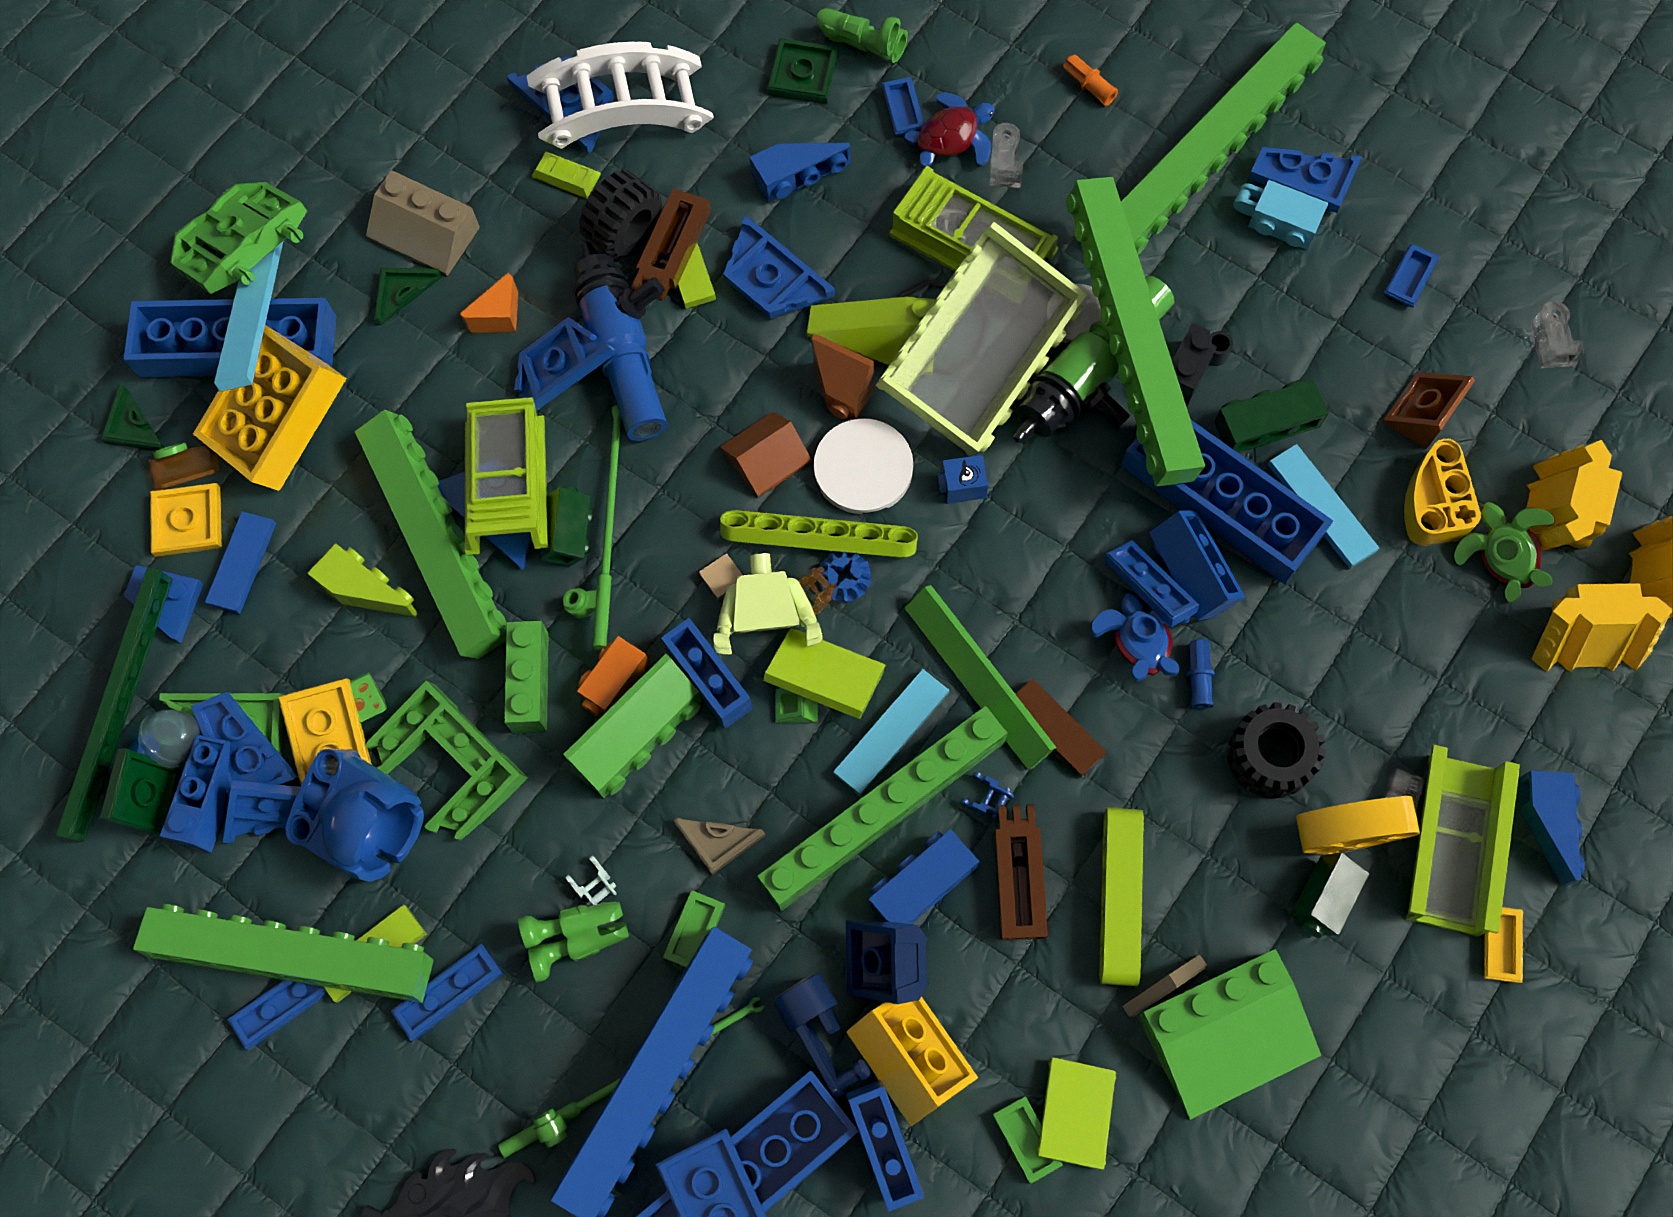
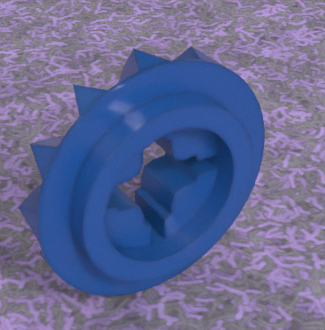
(859, 570)

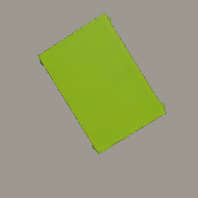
(1076, 1113)

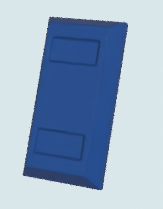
(903, 106)
(1411, 275)

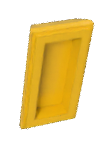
(1505, 949)

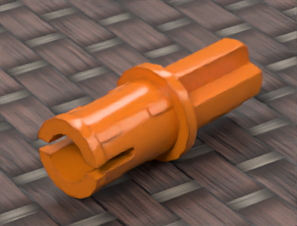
(1090, 79)

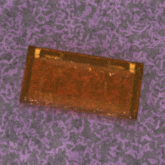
(183, 467)

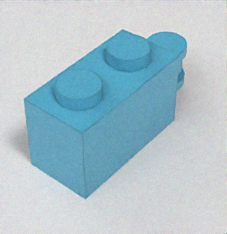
(1281, 212)

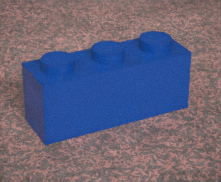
(1196, 563)
(707, 673)
(923, 879)
(885, 1145)

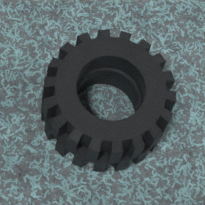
(620, 214)
(1295, 731)

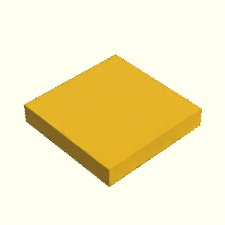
(185, 519)

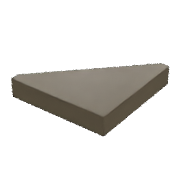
(717, 842)
(1165, 986)

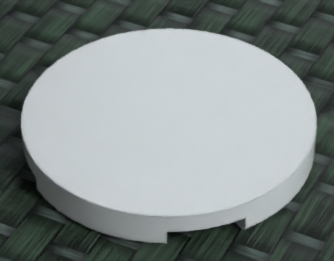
(863, 466)

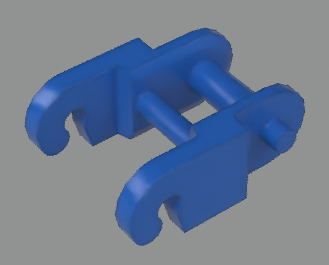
(983, 807)

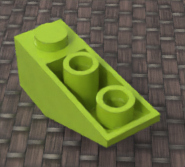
(354, 585)

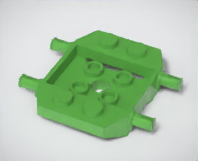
(241, 226)

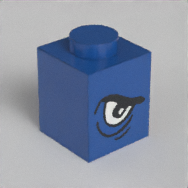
(963, 479)

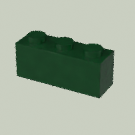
(1271, 416)

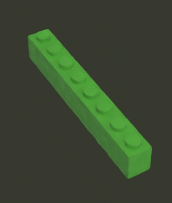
(432, 535)
(882, 808)
(283, 953)

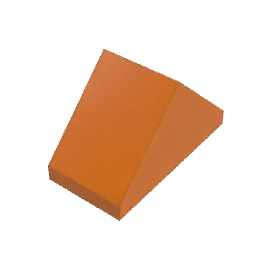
(494, 310)

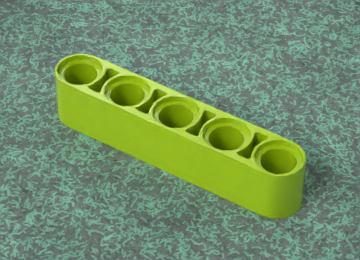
(1121, 897)

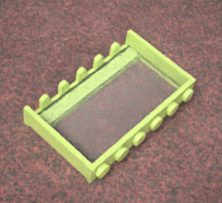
(983, 340)

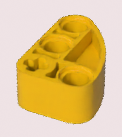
(1430, 501)
(1357, 825)

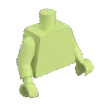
(764, 603)

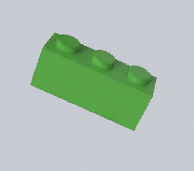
(526, 677)

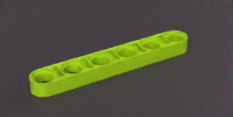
(818, 533)

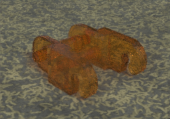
(825, 596)

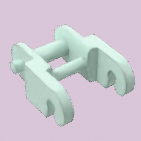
(583, 891)

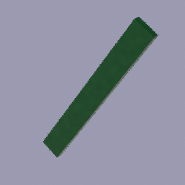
(115, 706)

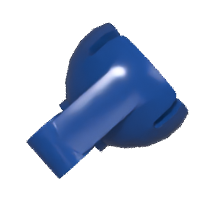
(353, 813)

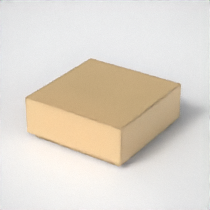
(720, 575)

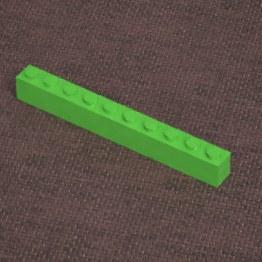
(1220, 133)
(1134, 333)

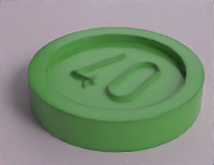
(170, 450)

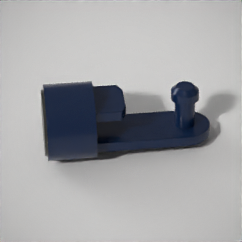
(804, 1003)

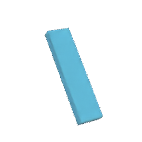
(1345, 533)
(891, 732)

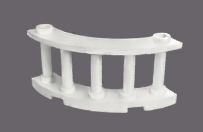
(616, 60)

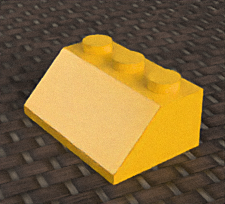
(912, 1057)

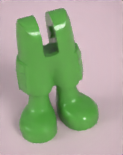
(886, 42)
(581, 934)

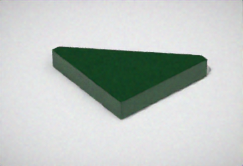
(400, 287)
(128, 425)

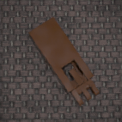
(673, 237)
(1020, 888)

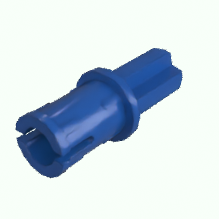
(1200, 674)

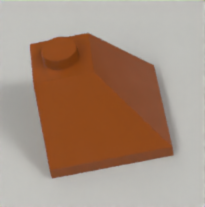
(843, 377)

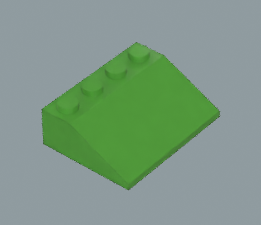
(1231, 1034)

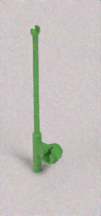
(581, 602)
(551, 1125)

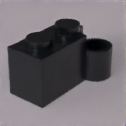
(1196, 355)

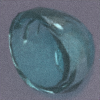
(168, 737)

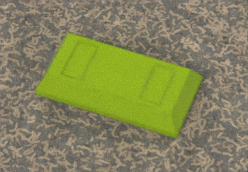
(566, 175)

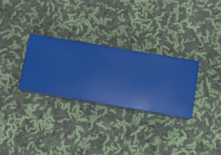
(240, 562)
(1151, 583)
(448, 992)
(274, 1010)

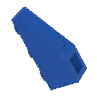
(792, 166)
(200, 796)
(1550, 812)

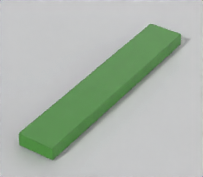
(979, 676)

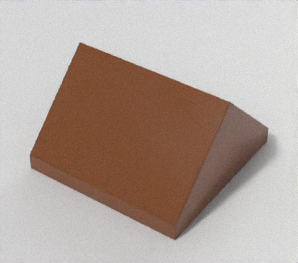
(1427, 405)
(767, 453)

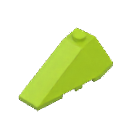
(869, 326)

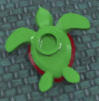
(1509, 548)

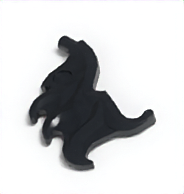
(457, 1189)

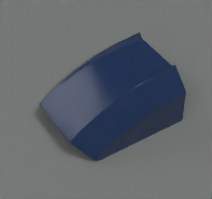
(886, 961)

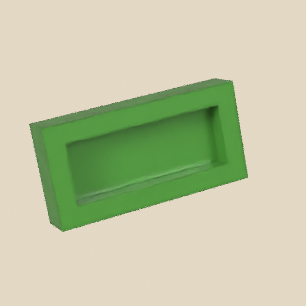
(695, 921)
(1022, 1134)

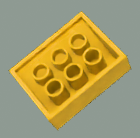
(270, 423)

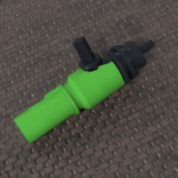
(1080, 377)

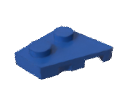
(178, 604)
(257, 808)

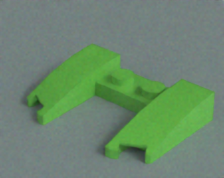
(435, 715)

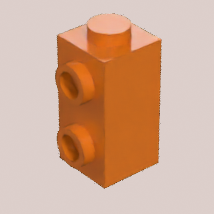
(612, 677)

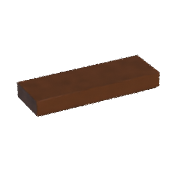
(1072, 741)

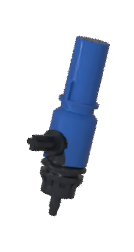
(614, 316)

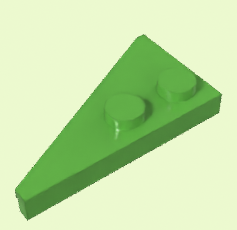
(260, 707)

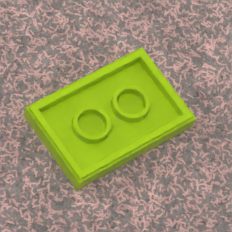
(825, 673)

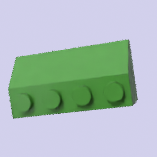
(634, 727)

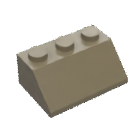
(420, 223)

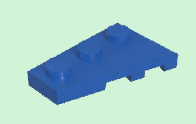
(1316, 176)
(251, 754)

